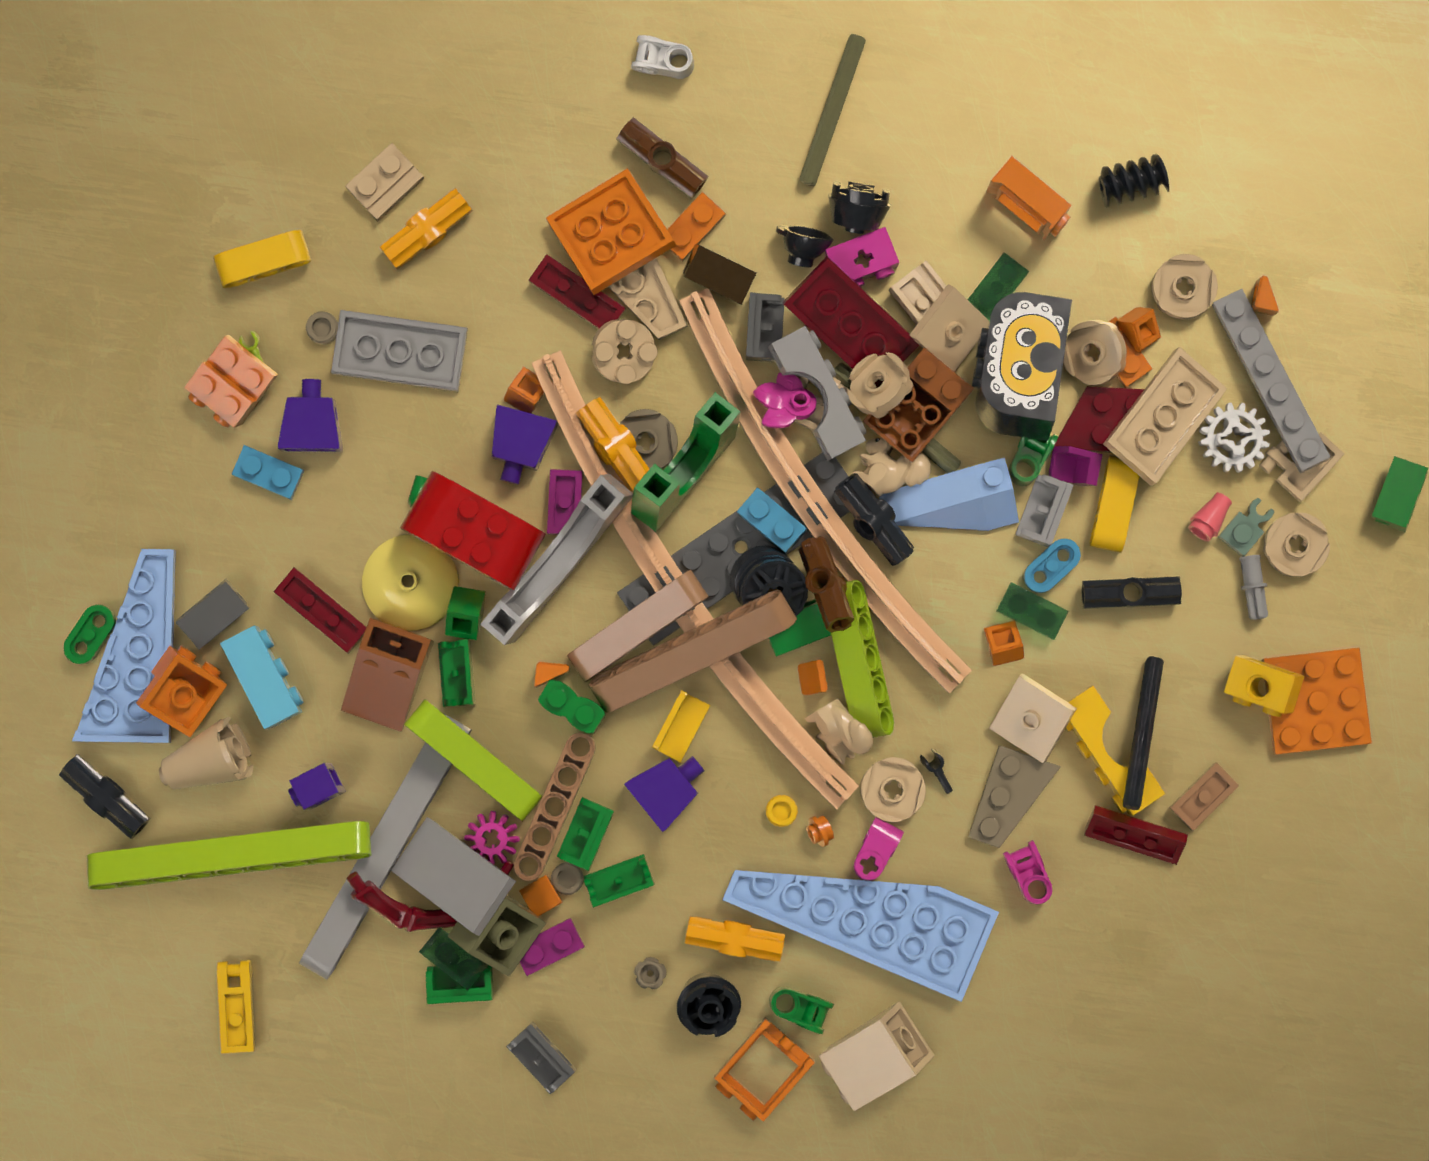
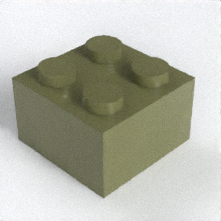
(503, 938)

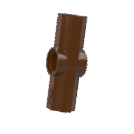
(646, 144)
(826, 584)

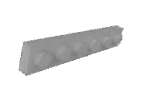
(1271, 381)

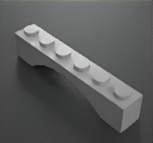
(583, 529)

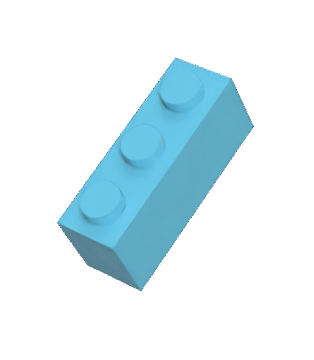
(262, 676)

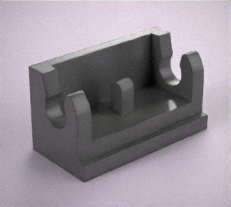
(764, 325)
(212, 614)
(541, 1058)

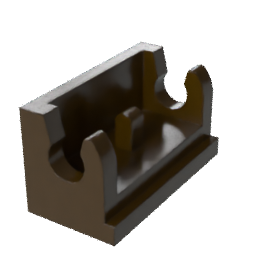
(718, 274)

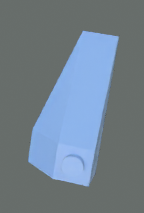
(964, 499)

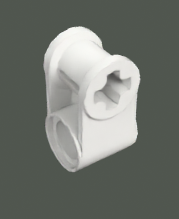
(660, 57)

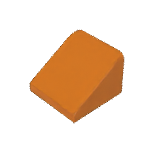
(1263, 298)
(1140, 327)
(524, 391)
(1004, 643)
(549, 671)
(812, 677)
(541, 895)

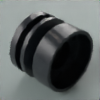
(765, 569)

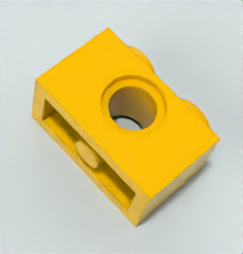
(1283, 685)

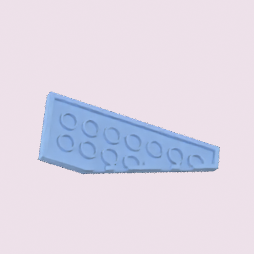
(896, 926)

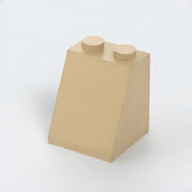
(876, 1057)

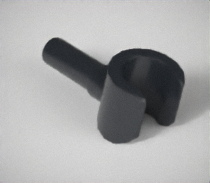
(936, 768)

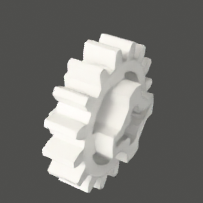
(1237, 451)

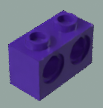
(316, 786)

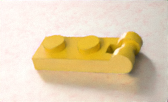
(236, 1007)

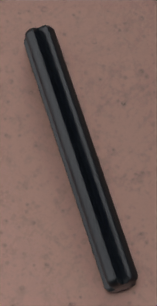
(1143, 733)

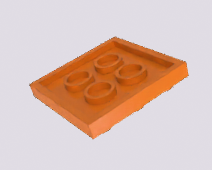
(610, 231)
(1329, 704)

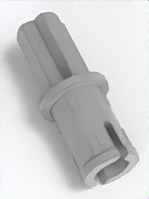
(1254, 587)

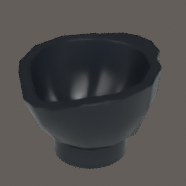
(803, 243)

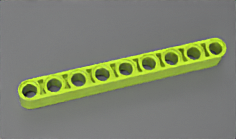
(229, 855)

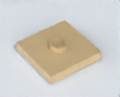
(950, 327)
(1032, 718)

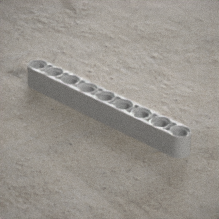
(386, 847)

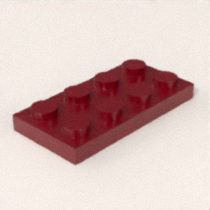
(847, 316)

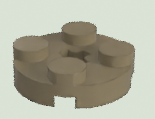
(657, 427)

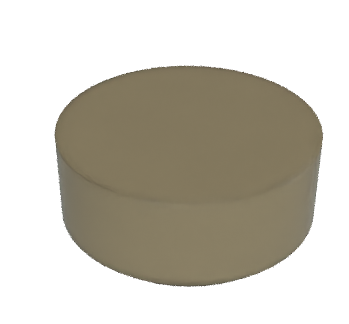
(322, 327)
(567, 878)

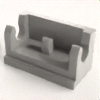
(1044, 510)

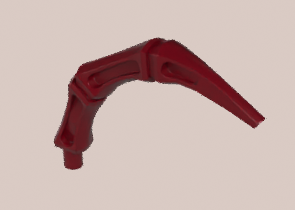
(399, 913)

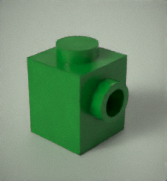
(465, 613)

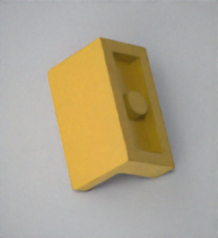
(681, 726)

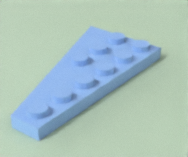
(132, 651)

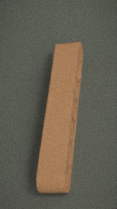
(692, 651)

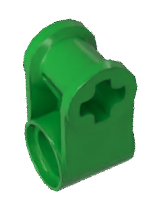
(1034, 454)
(802, 1009)

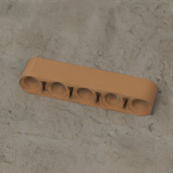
(637, 625)
(554, 823)

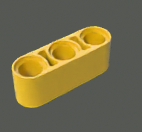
(262, 259)
(1114, 506)

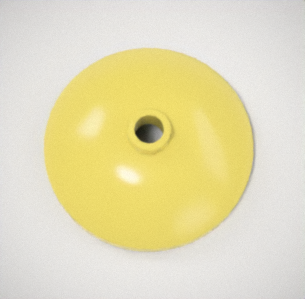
(412, 606)

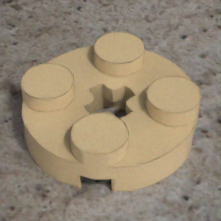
(1197, 274)
(1112, 348)
(641, 351)
(895, 384)
(1314, 538)
(902, 805)

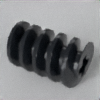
(1133, 179)

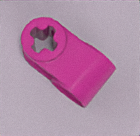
(878, 844)
(1028, 871)

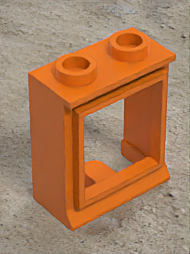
(1029, 198)
(731, 1087)

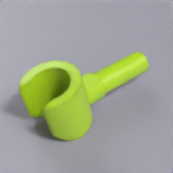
(253, 349)

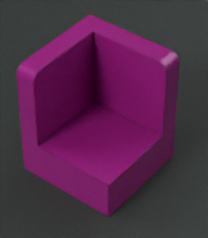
(1075, 465)

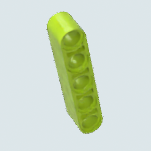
(862, 667)
(473, 760)

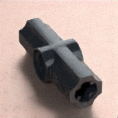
(874, 519)
(1152, 592)
(104, 796)

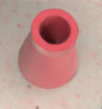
(1209, 518)

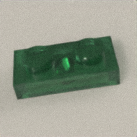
(998, 283)
(1032, 611)
(453, 959)

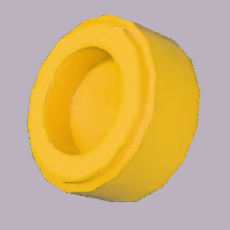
(781, 810)

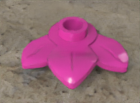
(781, 399)

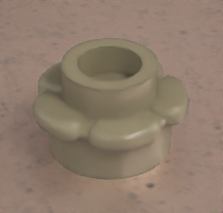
(643, 979)

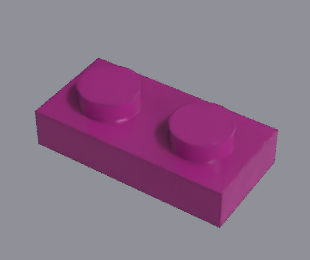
(564, 496)
(552, 946)

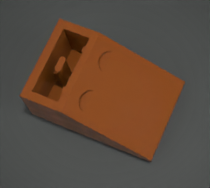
(925, 410)
(386, 674)

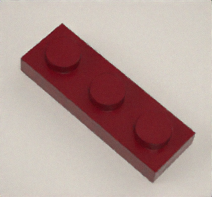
(574, 293)
(321, 610)
(1135, 835)

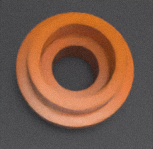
(820, 831)

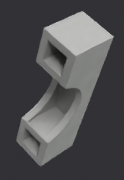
(800, 356)

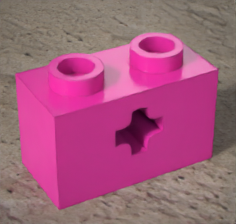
(872, 245)

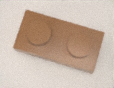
(1204, 796)

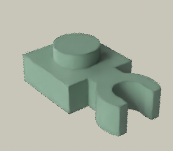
(1243, 530)

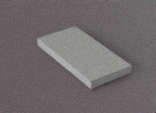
(399, 350)
(453, 876)

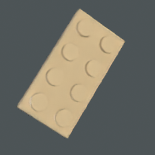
(1165, 416)

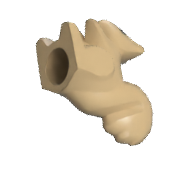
(887, 474)
(841, 732)

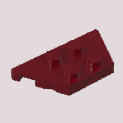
(1096, 417)

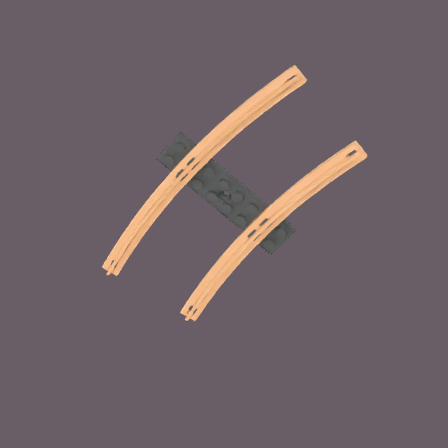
(801, 491)

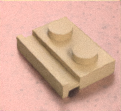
(384, 182)
(918, 291)

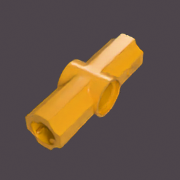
(426, 228)
(613, 442)
(735, 938)

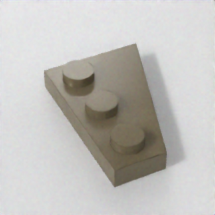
(1008, 794)

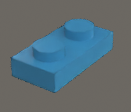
(267, 472)
(771, 520)

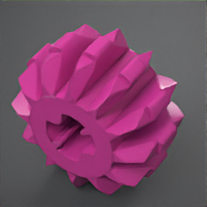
(503, 836)

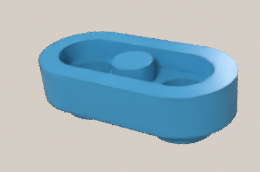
(1052, 566)

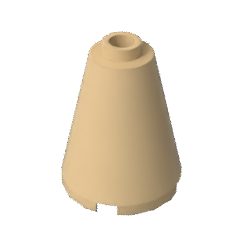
(209, 758)

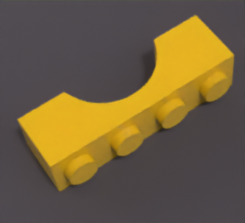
(1088, 726)

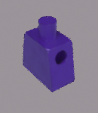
(310, 422)
(520, 441)
(665, 789)

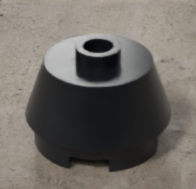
(858, 206)
(708, 1005)

